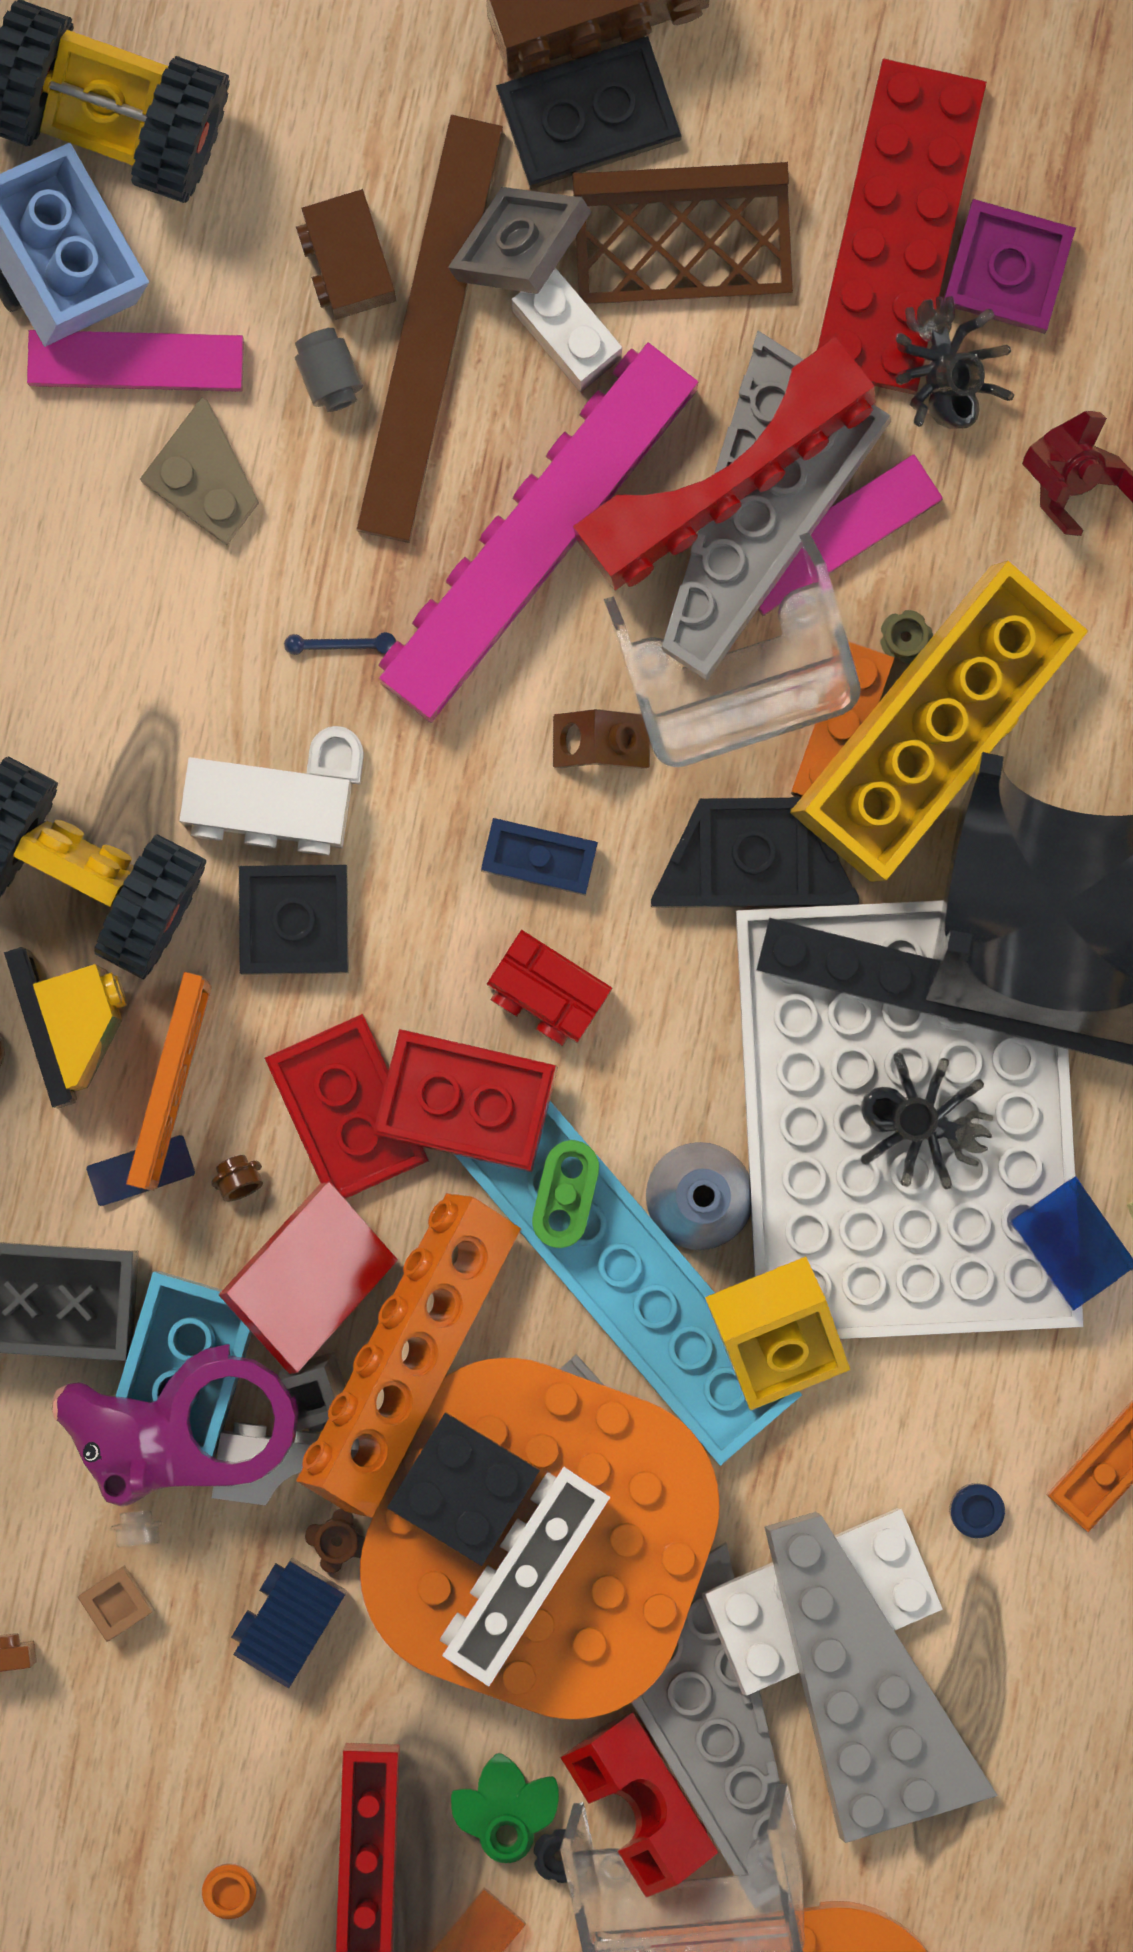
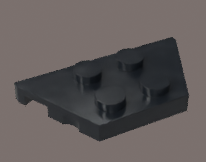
(751, 857)

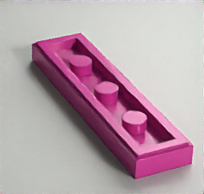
(138, 361)
(861, 523)

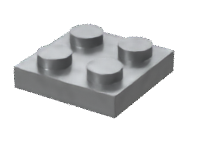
(519, 240)

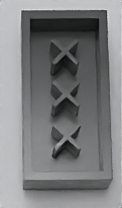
(67, 1301)

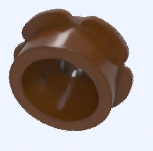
(237, 1178)

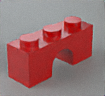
(667, 1835)

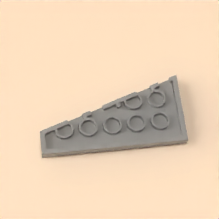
(746, 555)

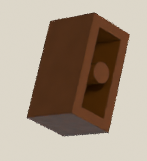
(347, 253)

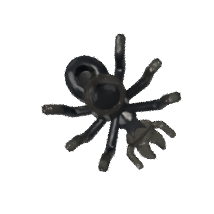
(951, 375)
(918, 1120)

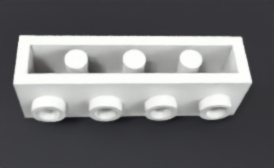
(526, 1575)

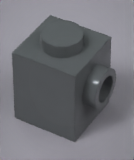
(314, 1390)

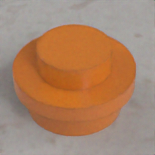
(229, 1891)

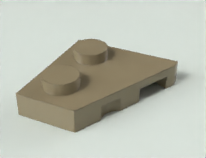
(203, 475)

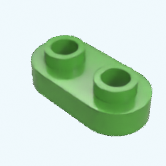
(565, 1194)

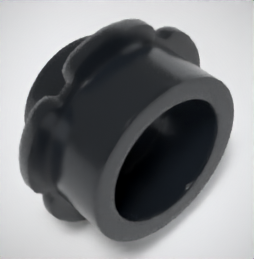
(546, 1863)

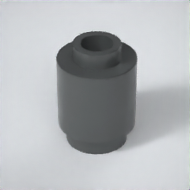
(327, 370)

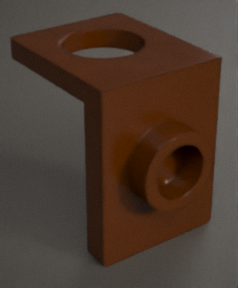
(606, 739)

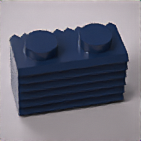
(289, 1621)

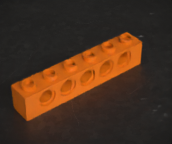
(433, 1342)

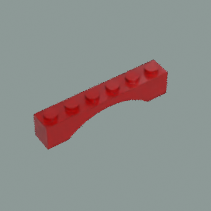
(640, 529)

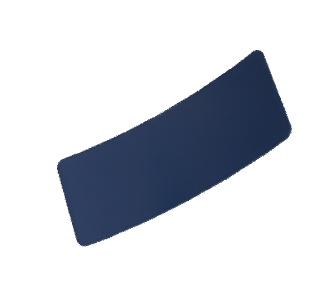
(111, 1175)

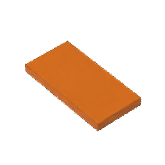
(169, 1082)

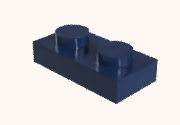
(539, 856)

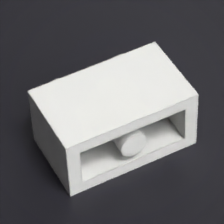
(568, 330)

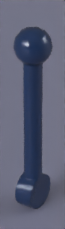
(295, 644)

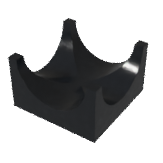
(1037, 912)

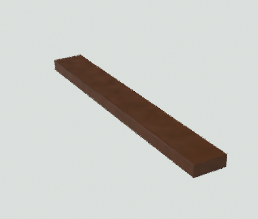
(428, 331)

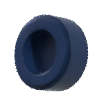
(977, 1510)

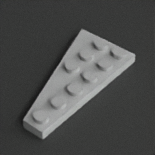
(874, 1718)
(712, 1731)

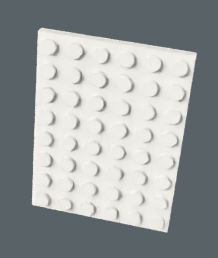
(882, 1250)

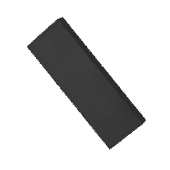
(24, 975)

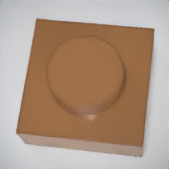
(115, 1603)

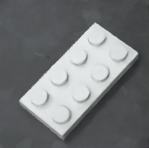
(752, 1613)

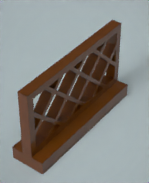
(685, 185)

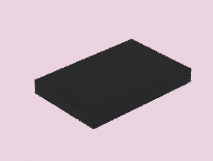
(588, 112)

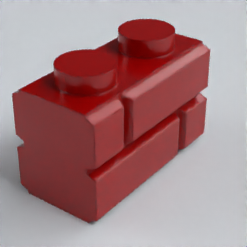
(548, 988)

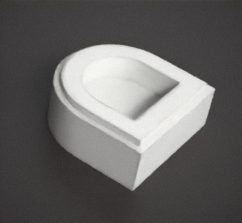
(336, 754)

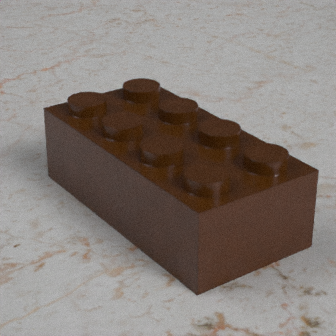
(542, 30)

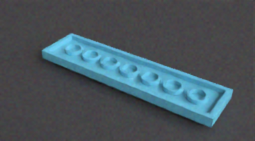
(637, 1293)

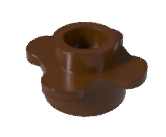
(321, 1538)

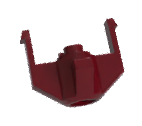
(1071, 465)

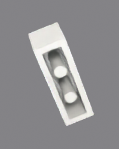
(265, 805)

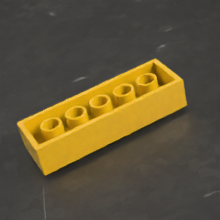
(939, 721)

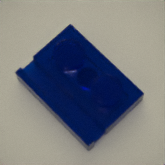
(1073, 1243)

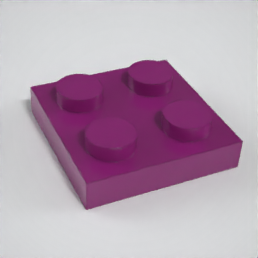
(1009, 265)

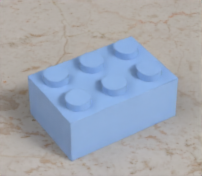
(63, 247)

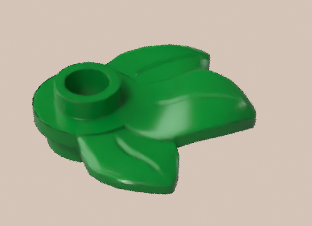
(505, 1800)

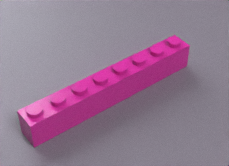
(538, 532)

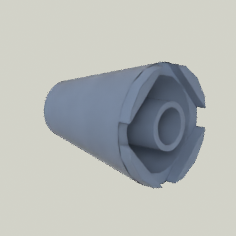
(671, 1195)

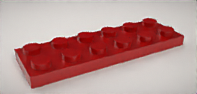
(901, 215)

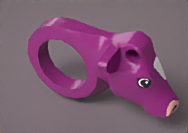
(151, 1446)

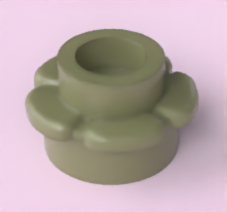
(909, 622)

